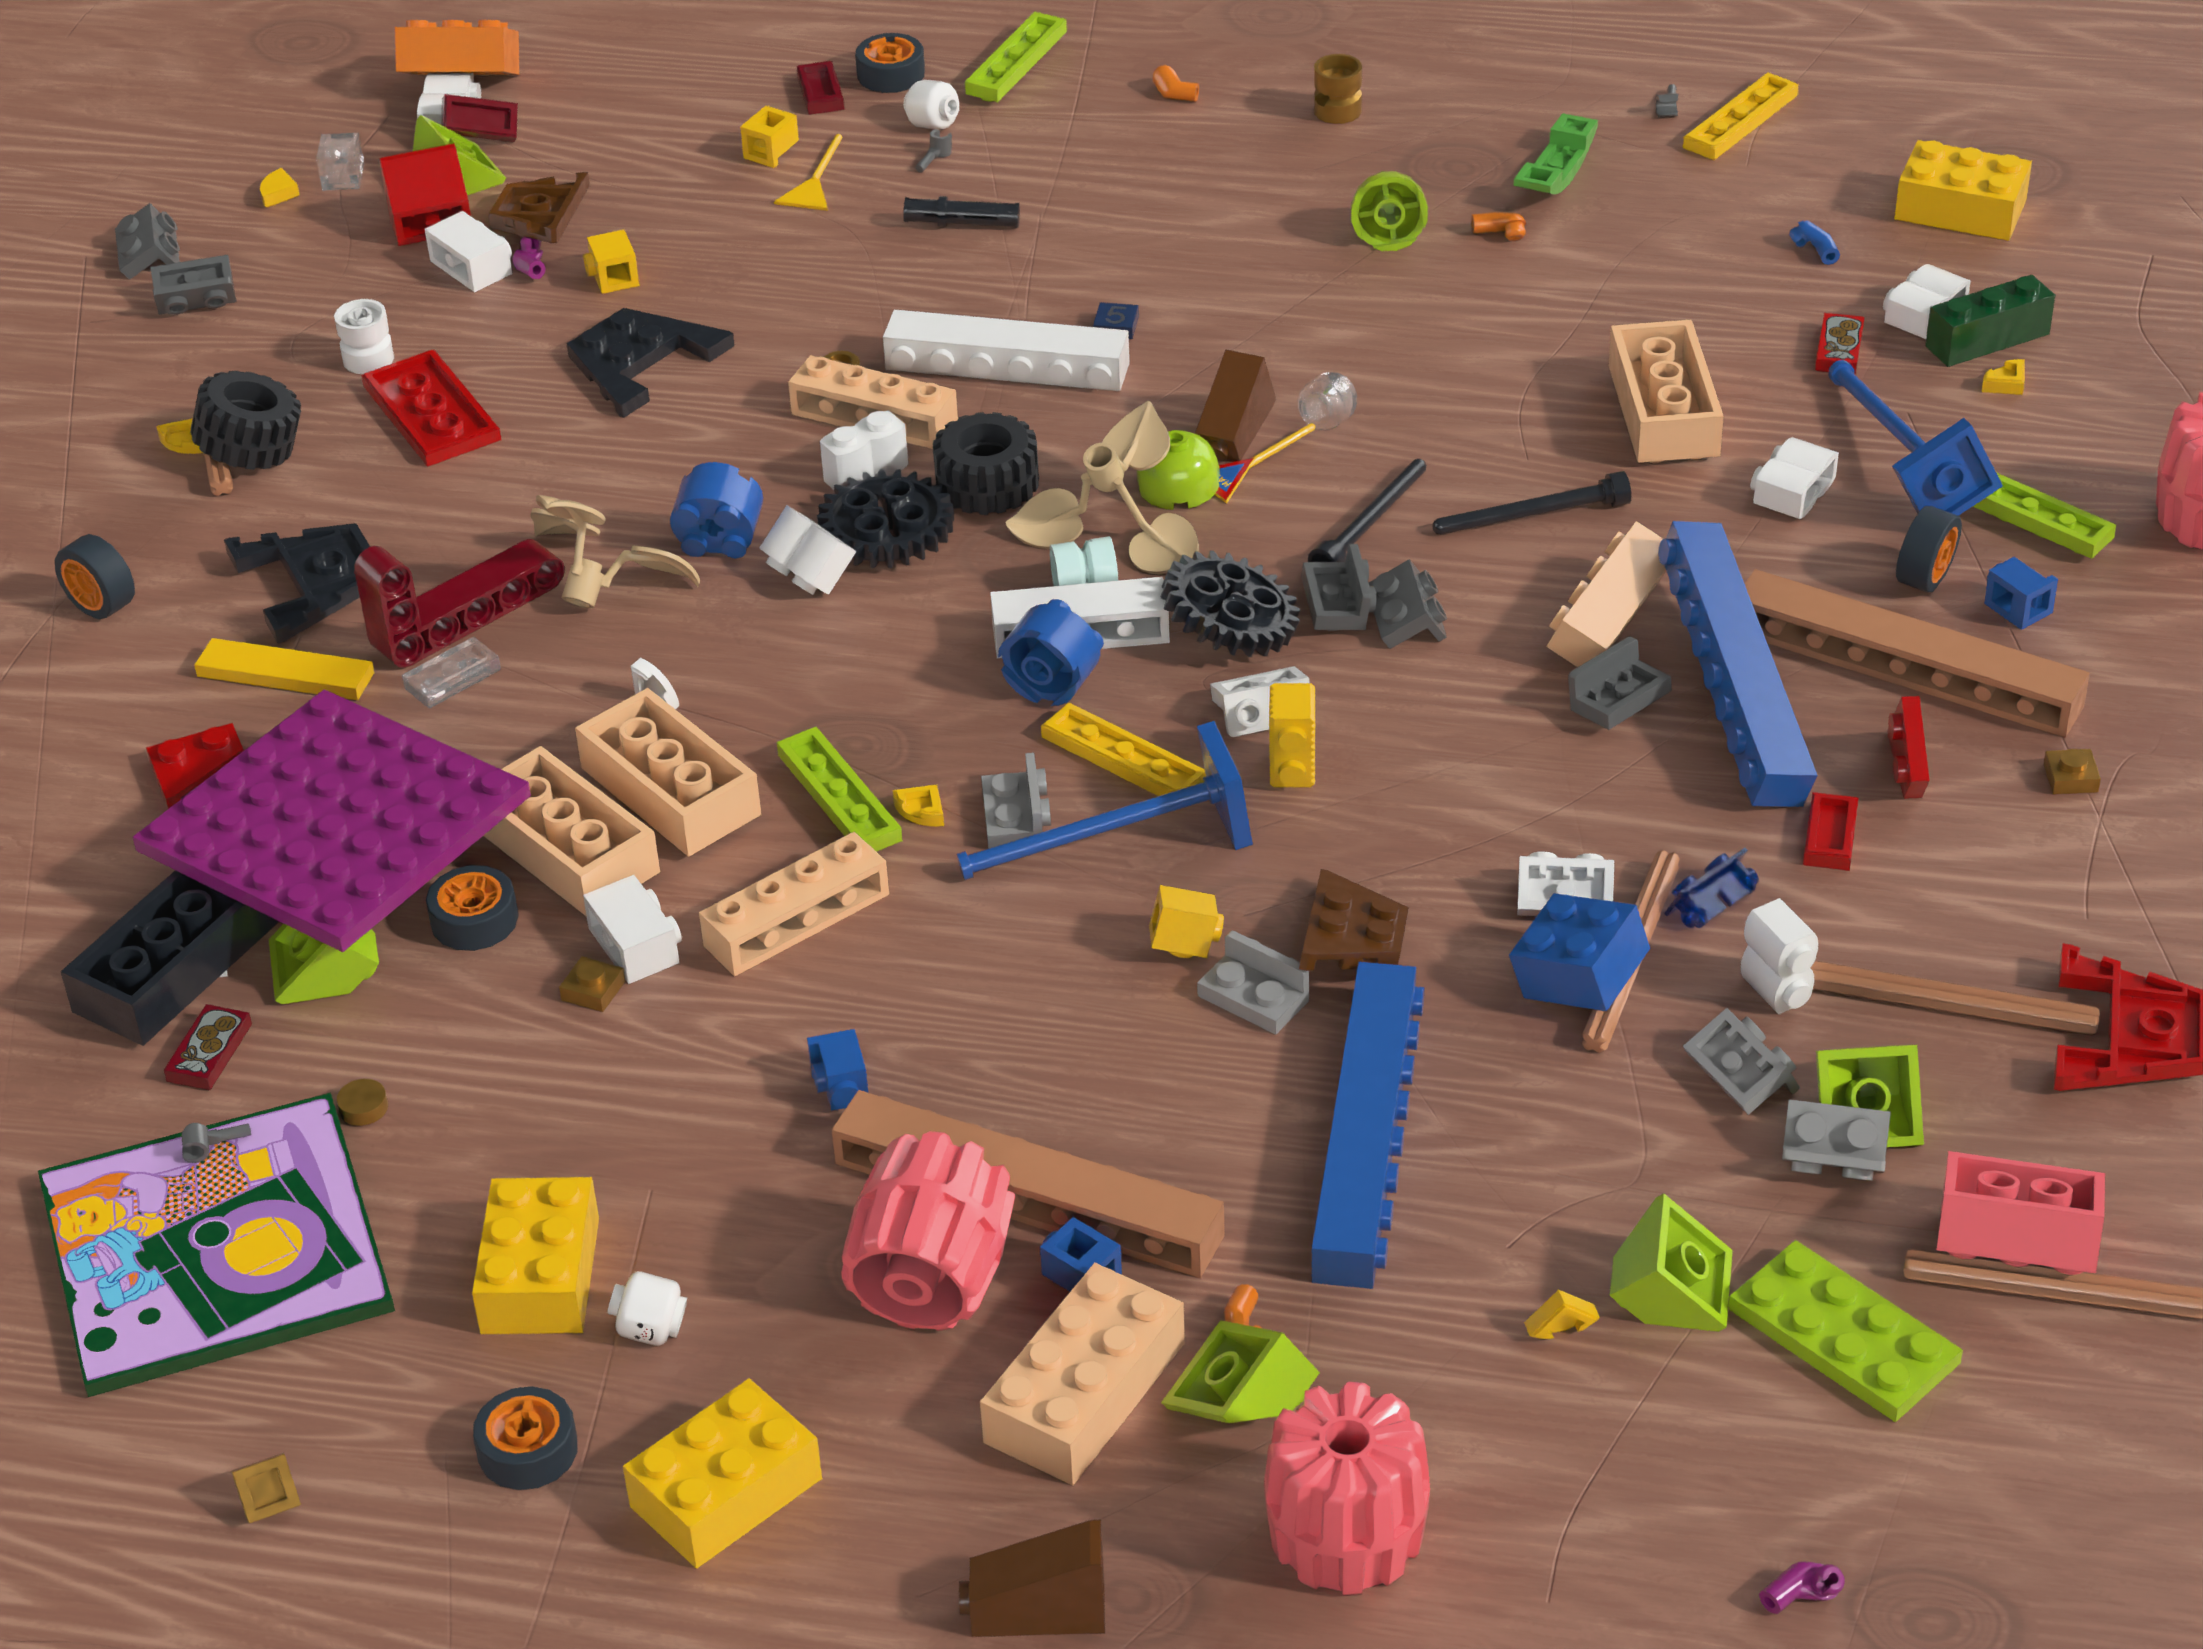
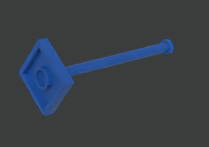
(1944, 472)
(1220, 786)

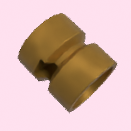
(1337, 88)

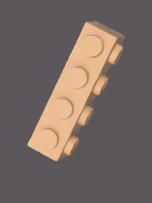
(847, 393)
(1611, 598)
(794, 903)

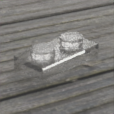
(451, 672)

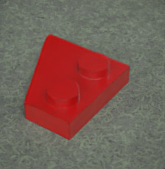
(1909, 747)
(192, 759)

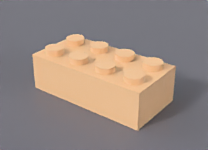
(1665, 391)
(668, 771)
(572, 832)
(1082, 1373)

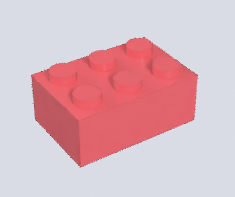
(2022, 1213)

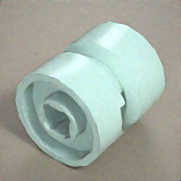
(1089, 564)

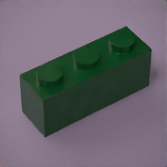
(1990, 320)

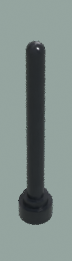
(1612, 490)
(1336, 549)

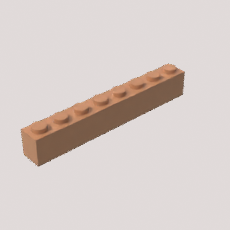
(1918, 654)
(1053, 1186)

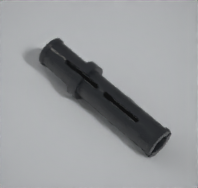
(961, 212)

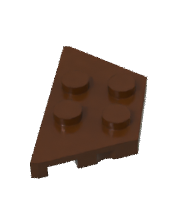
(538, 207)
(1352, 925)

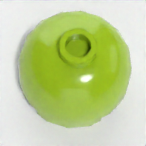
(1389, 211)
(1185, 474)

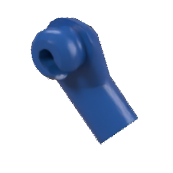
(1821, 240)

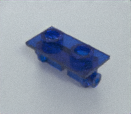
(1698, 897)

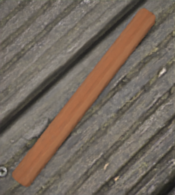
(1650, 905)
(1956, 998)
(2051, 1284)

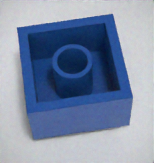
(1579, 951)

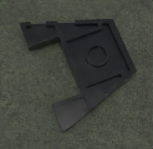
(632, 343)
(319, 566)

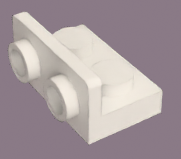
(1247, 699)
(1546, 874)

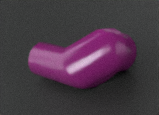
(528, 258)
(1802, 1581)

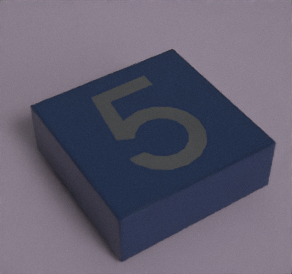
(1117, 317)

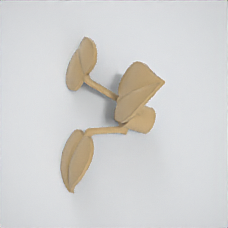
(1136, 442)
(585, 575)

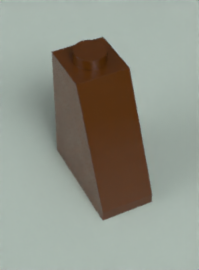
(1236, 404)
(1039, 1586)

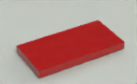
(431, 407)

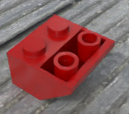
(423, 190)

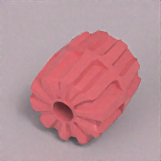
(2181, 476)
(927, 1232)
(1347, 1488)

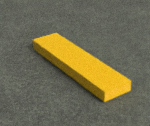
(1740, 116)
(284, 668)
(1120, 751)

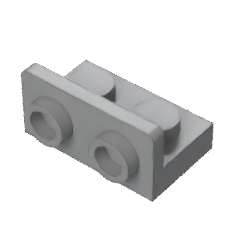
(1014, 804)
(1256, 983)
(1740, 1062)
(1835, 1137)

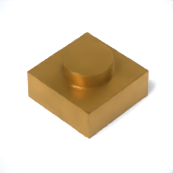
(2072, 771)
(592, 984)
(266, 1488)

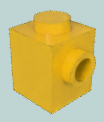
(611, 261)
(1184, 922)

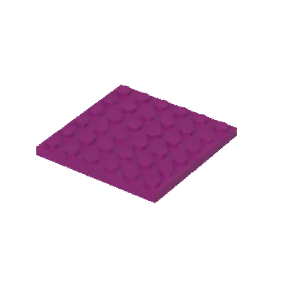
(332, 819)

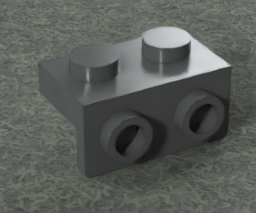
(144, 239)
(193, 285)
(1339, 592)
(1407, 604)
(1616, 685)

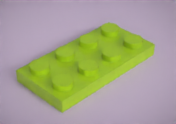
(1845, 1330)

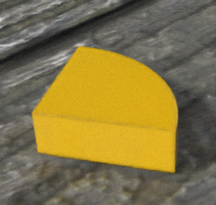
(278, 188)
(2006, 379)
(177, 437)
(920, 805)
(1559, 1314)

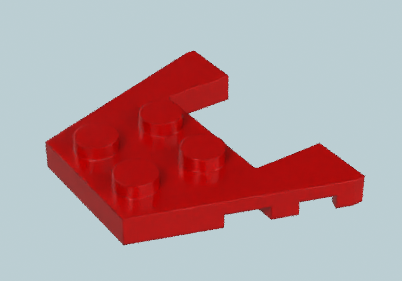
(2151, 1026)

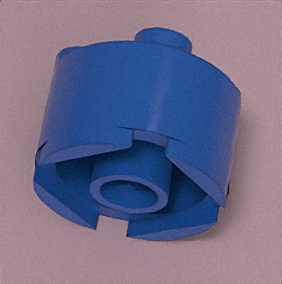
(716, 511)
(1050, 653)

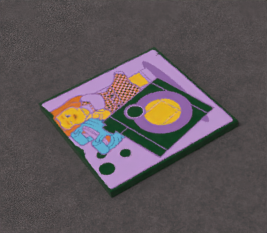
(212, 1255)

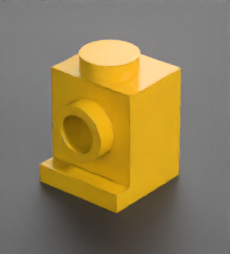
(768, 135)

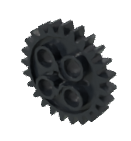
(911, 508)
(1230, 603)

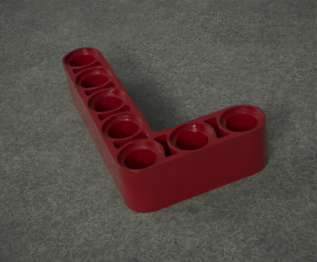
(416, 627)

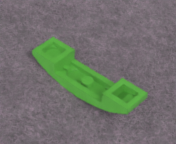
(1562, 157)

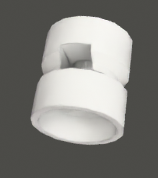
(363, 335)

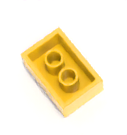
(1963, 189)
(536, 1256)
(722, 1472)

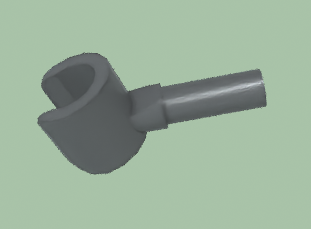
(1667, 103)
(938, 148)
(197, 1139)

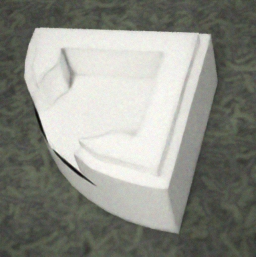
(648, 676)

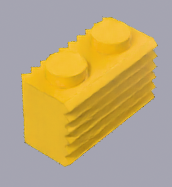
(1292, 734)

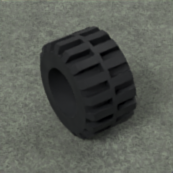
(245, 420)
(986, 462)

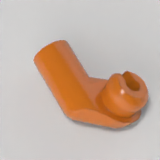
(1171, 87)
(1511, 223)
(1241, 1305)

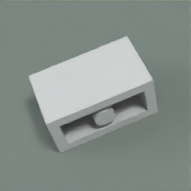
(469, 251)
(632, 928)

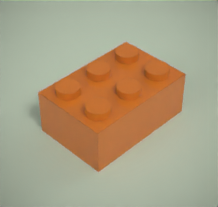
(457, 48)

